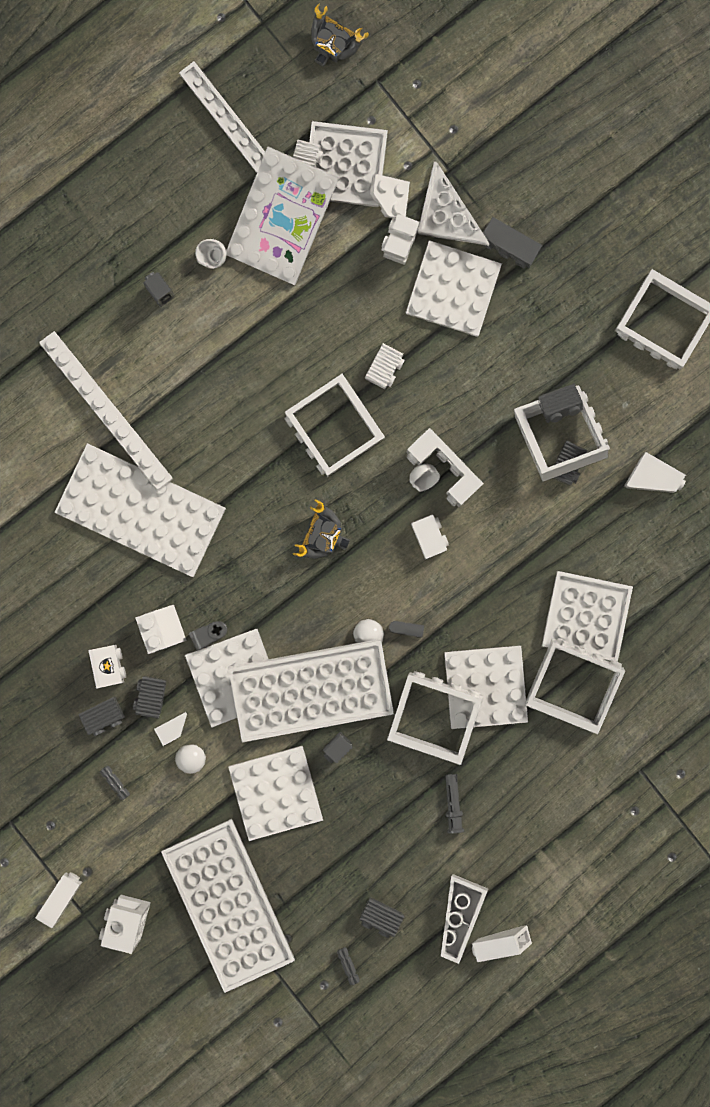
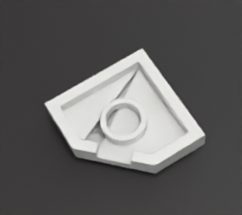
(390, 195)

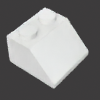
(160, 629)

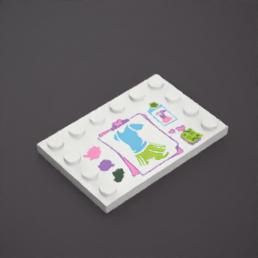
(281, 215)

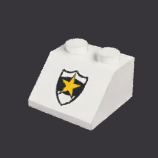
(107, 666)

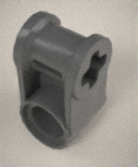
(205, 635)

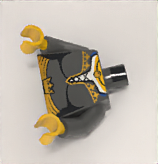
(333, 39)
(322, 534)

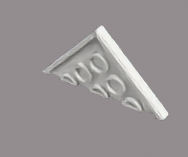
(446, 214)

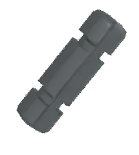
(114, 782)
(348, 966)

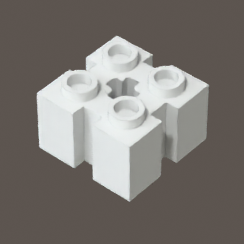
(401, 237)

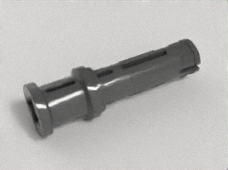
(454, 813)

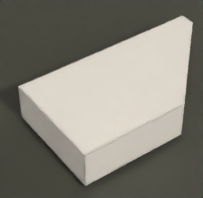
(171, 730)

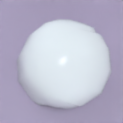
(210, 253)
(424, 477)
(368, 630)
(190, 759)

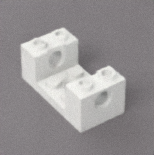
(428, 444)
(124, 924)

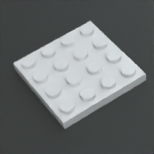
(353, 157)
(453, 288)
(588, 614)
(212, 676)
(496, 676)
(275, 793)

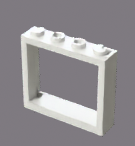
(682, 294)
(311, 450)
(546, 473)
(565, 715)
(423, 746)

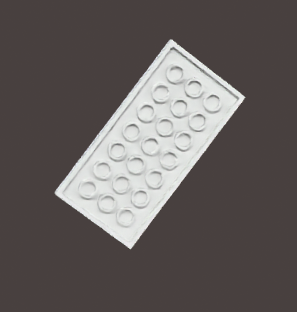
(127, 508)
(311, 690)
(228, 905)

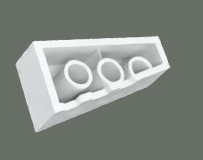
(462, 912)

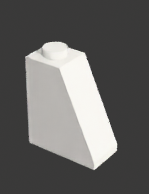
(655, 476)
(59, 899)
(502, 944)

